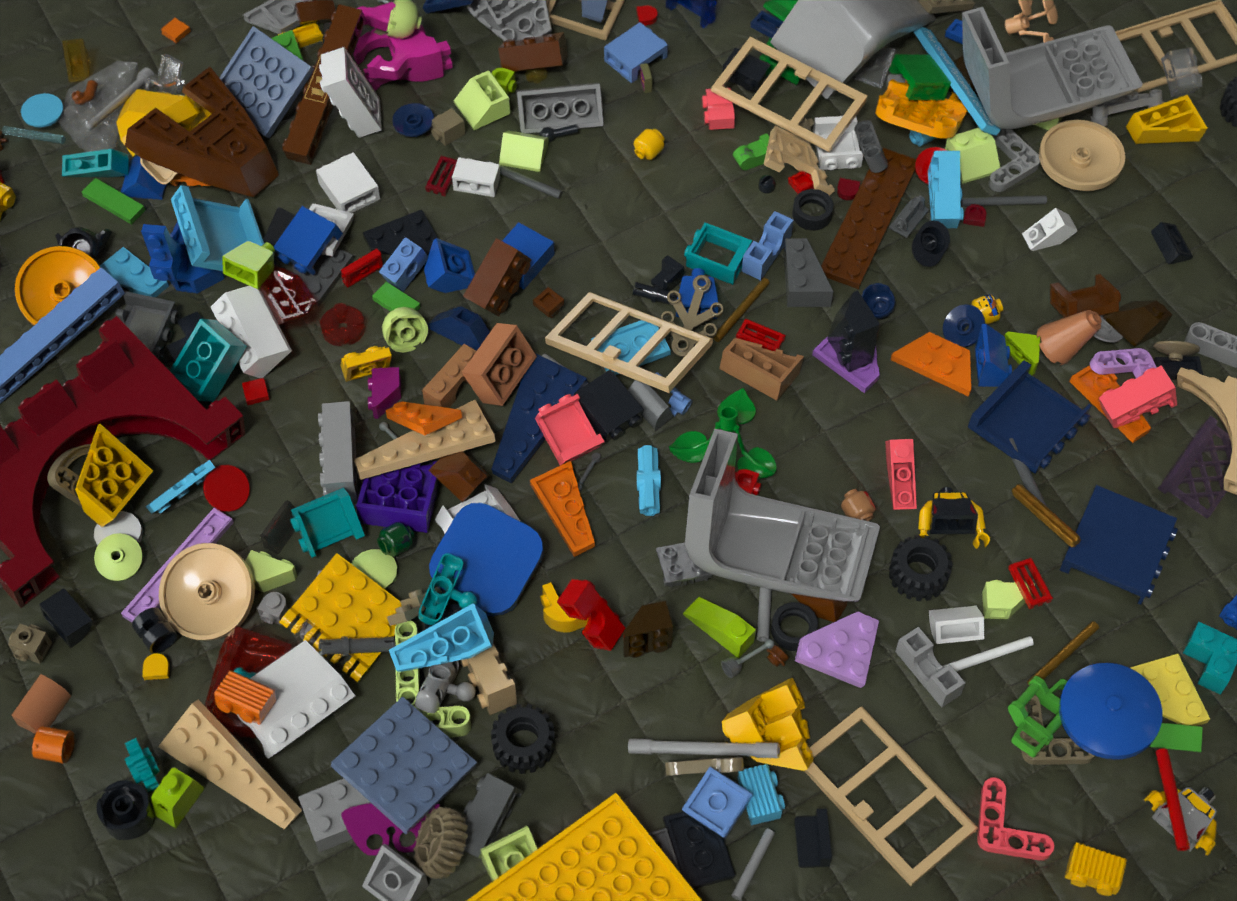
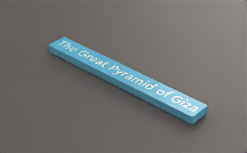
(957, 81)

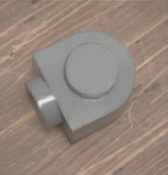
(272, 608)

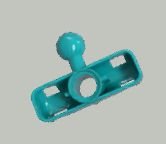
(437, 602)

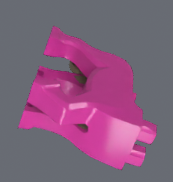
(412, 57)

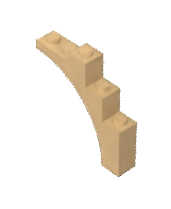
(1223, 401)

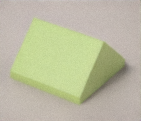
(523, 150)
(507, 852)

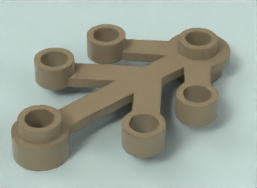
(691, 318)

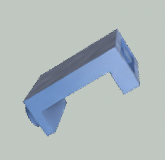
(634, 48)

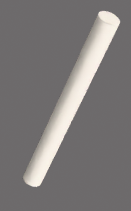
(992, 653)

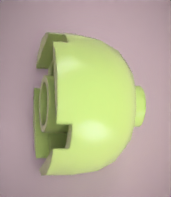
(403, 19)
(404, 329)

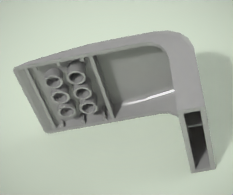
(845, 34)
(1044, 78)
(770, 539)

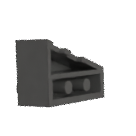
(804, 276)
(487, 812)

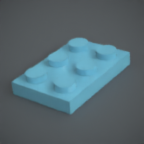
(632, 339)

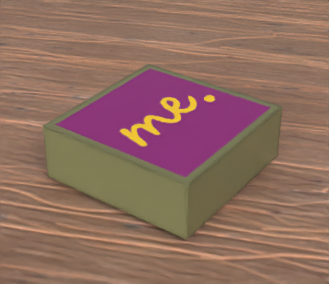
(646, 78)

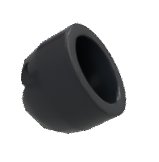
(769, 185)

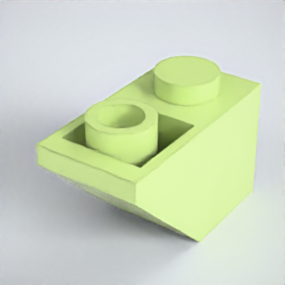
(270, 572)
(1001, 599)

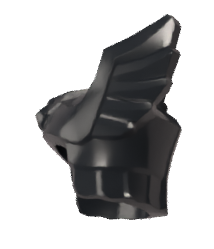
(85, 240)

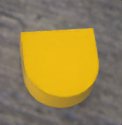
(155, 667)

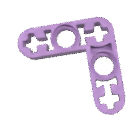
(1137, 366)

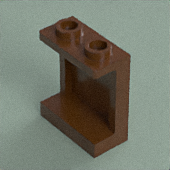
(1101, 298)

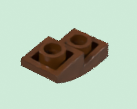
(315, 11)

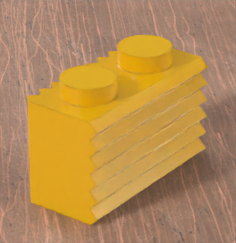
(1095, 869)

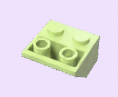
(482, 100)

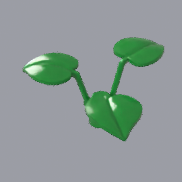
(732, 411)

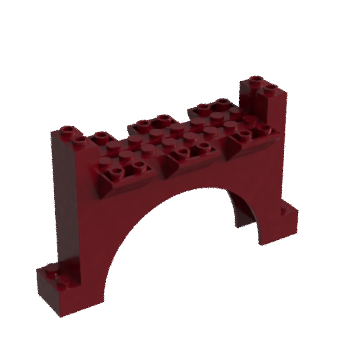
(125, 393)

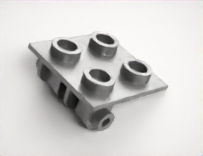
(678, 566)

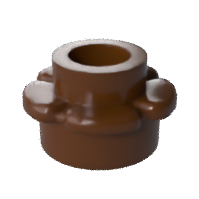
(777, 656)

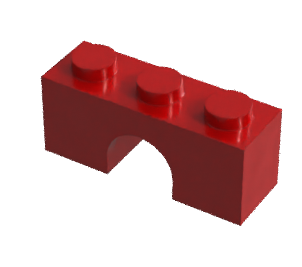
(583, 602)

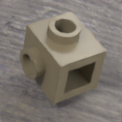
(29, 643)

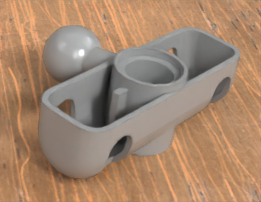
(438, 684)

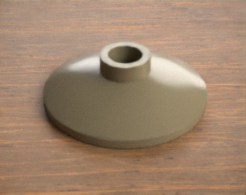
(1176, 349)

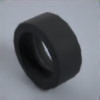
(812, 222)
(792, 609)

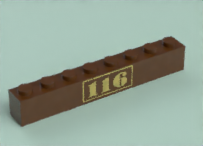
(316, 105)

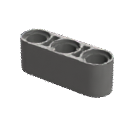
(871, 146)

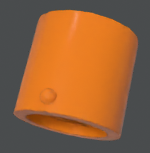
(53, 744)

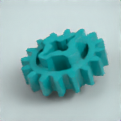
(142, 765)

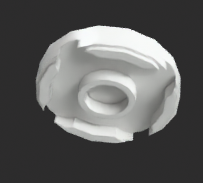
(123, 523)

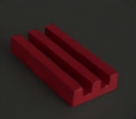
(438, 187)

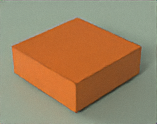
(175, 30)

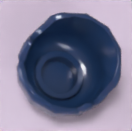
(879, 300)

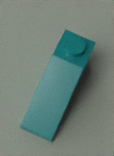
(96, 164)

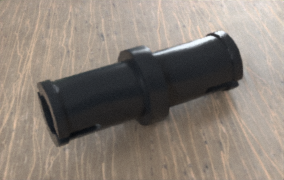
(653, 293)

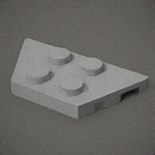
(275, 15)

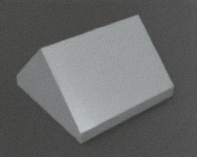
(394, 877)

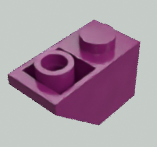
(385, 389)

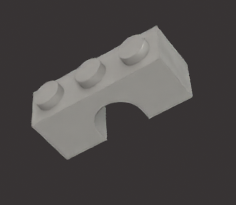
(940, 681)

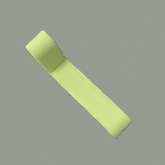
(409, 690)

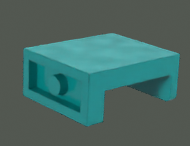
(326, 521)

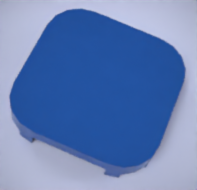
(495, 553)

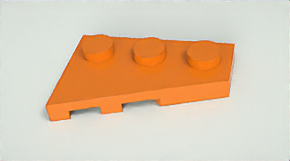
(422, 417)

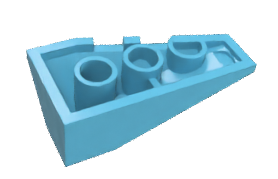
(449, 640)

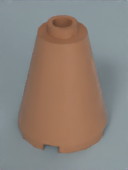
(1068, 335)

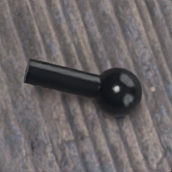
(553, 133)

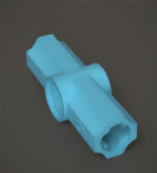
(648, 480)

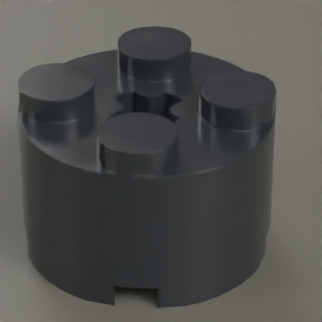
(128, 823)

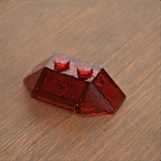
(287, 296)

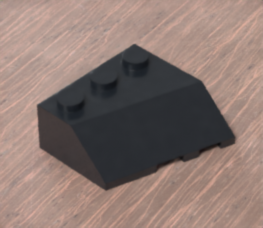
(854, 333)

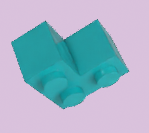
(1217, 652)

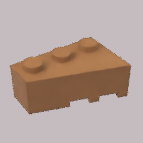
(761, 368)

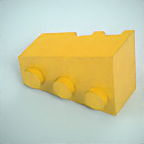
(1167, 123)

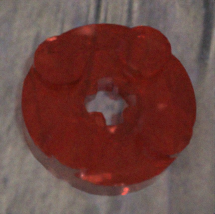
(342, 314)

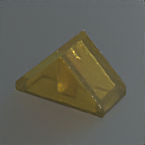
(76, 59)

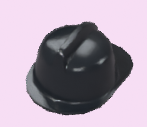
(930, 243)

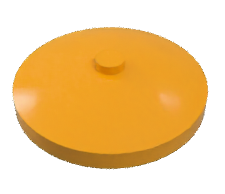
(50, 278)

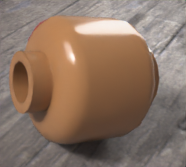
(858, 505)

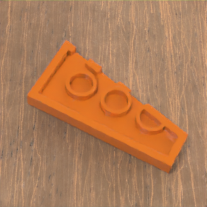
(1094, 385)
(564, 505)

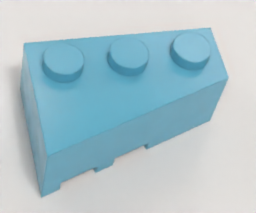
(945, 188)

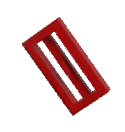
(362, 268)
(759, 337)
(1047, 597)

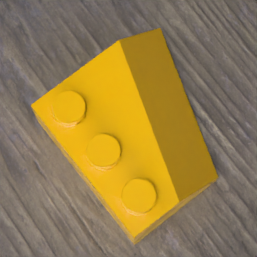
(109, 477)

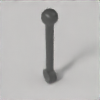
(595, 458)

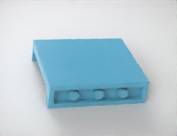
(213, 228)

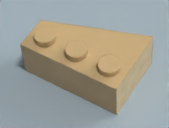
(491, 680)

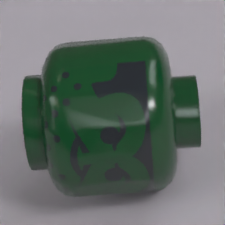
(395, 539)

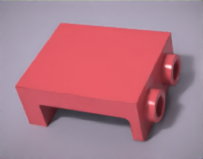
(567, 429)

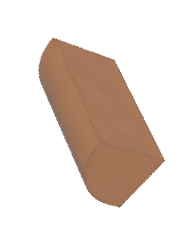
(41, 704)

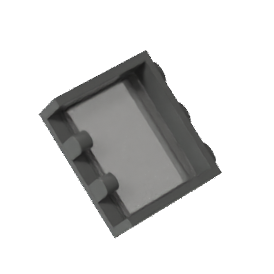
(149, 320)

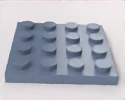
(265, 79)
(403, 765)

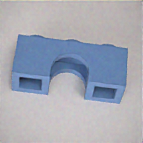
(762, 254)

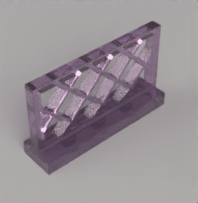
(1187, 460)

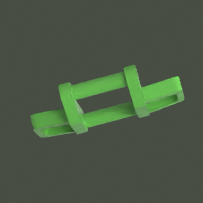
(1025, 723)

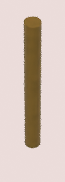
(741, 309)
(1062, 655)

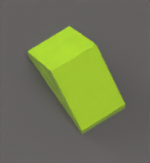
(1023, 348)

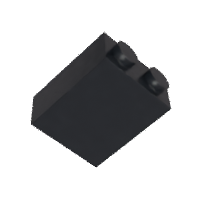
(609, 406)

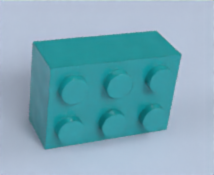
(207, 359)

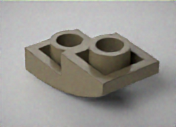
(409, 608)

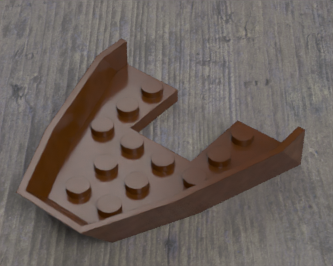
(218, 151)

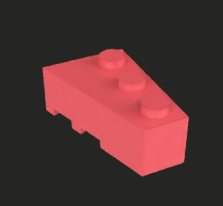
(1138, 396)

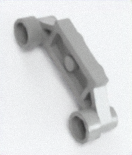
(1124, 103)

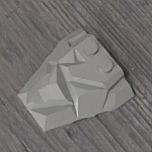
(513, 17)

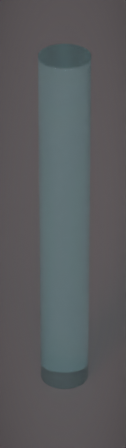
(33, 134)

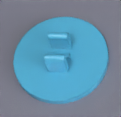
(42, 110)

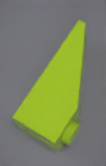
(721, 625)

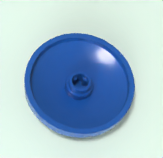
(1110, 711)

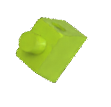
(249, 263)
(177, 795)

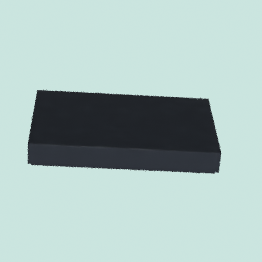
(698, 851)

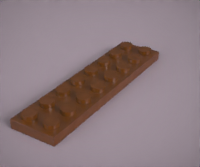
(868, 220)

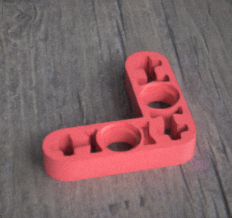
(1001, 834)

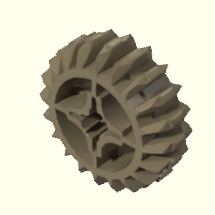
(440, 842)

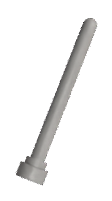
(104, 113)

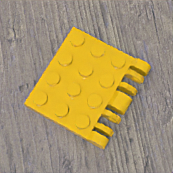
(344, 604)

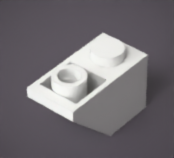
(1050, 230)

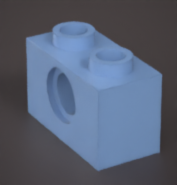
(404, 264)

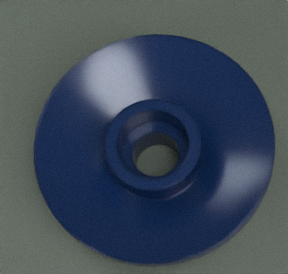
(413, 119)
(958, 319)

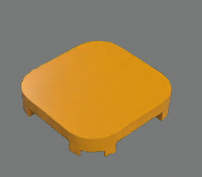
(927, 117)

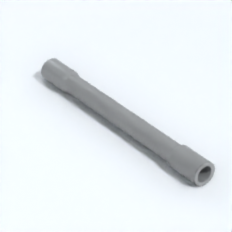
(757, 749)

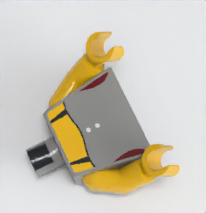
(1197, 816)

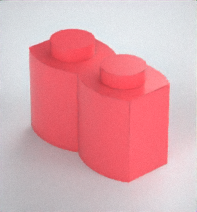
(719, 111)

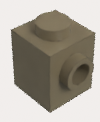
(448, 127)

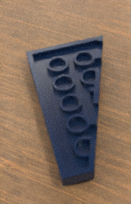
(540, 385)

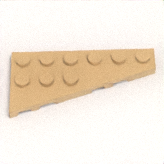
(416, 448)
(215, 754)

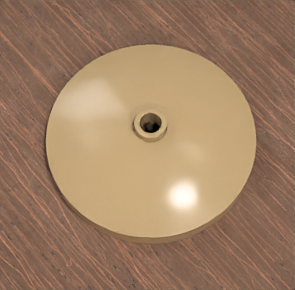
(1081, 155)
(187, 587)

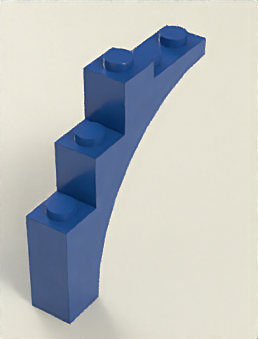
(166, 251)

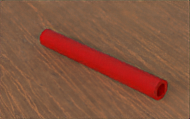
(1172, 800)

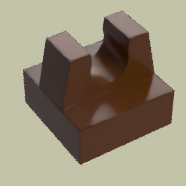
(548, 302)

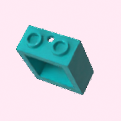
(721, 238)

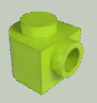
(506, 79)

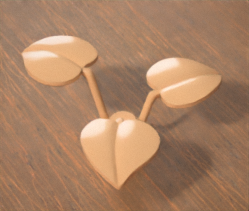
(1020, 22)

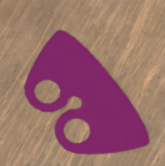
(367, 820)

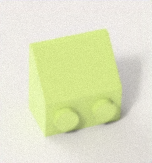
(977, 154)

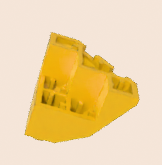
(141, 102)
(773, 719)

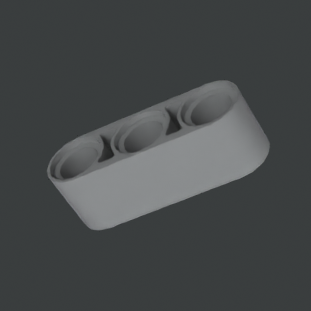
(1214, 343)

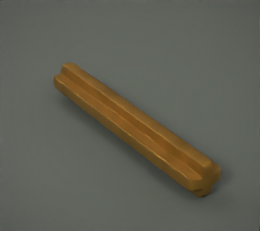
(1046, 515)

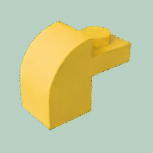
(554, 614)

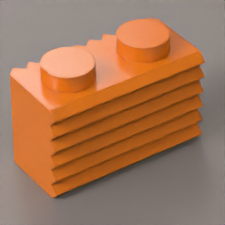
(244, 697)

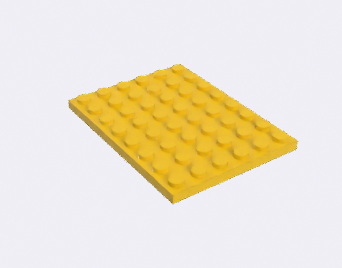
(594, 859)

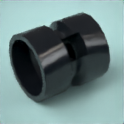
(154, 630)

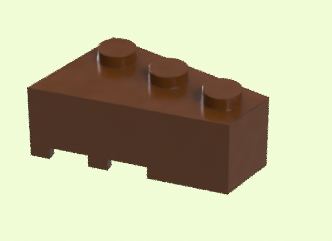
(533, 52)

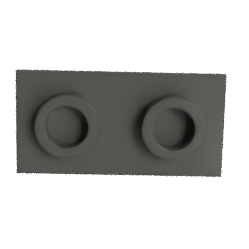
(909, 217)

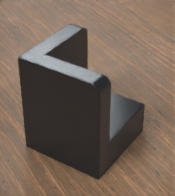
(670, 274)

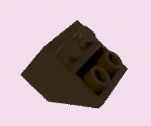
(648, 631)

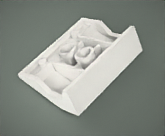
(305, 694)

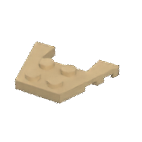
(791, 149)

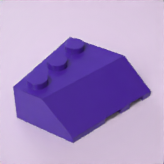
(399, 496)

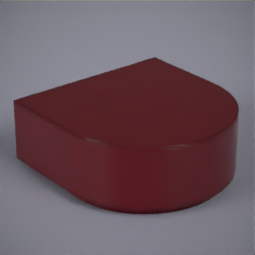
(847, 189)
(975, 215)

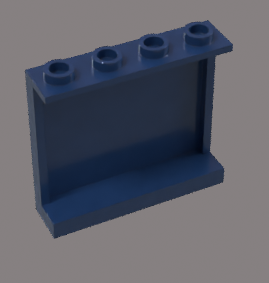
(1030, 415)
(1121, 542)

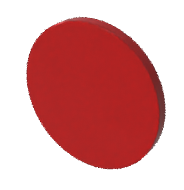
(226, 488)

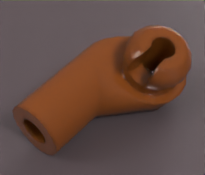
(87, 95)

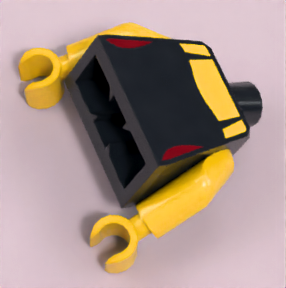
(952, 514)

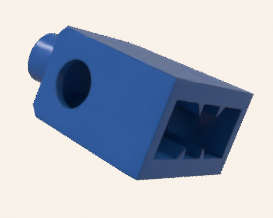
(686, 292)

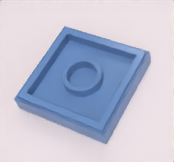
(717, 802)

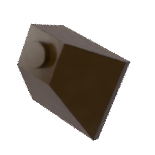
(1139, 320)

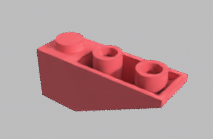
(901, 473)

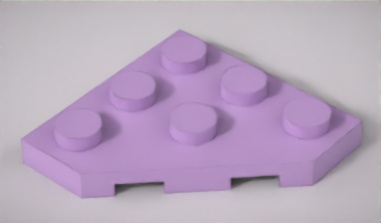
(841, 648)

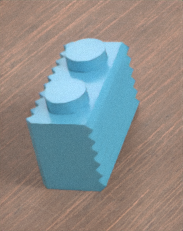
(765, 802)

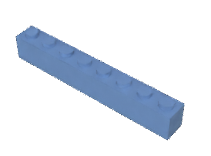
(57, 330)

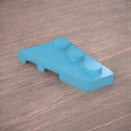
(133, 274)
(180, 488)

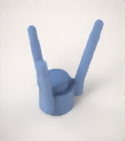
(678, 401)

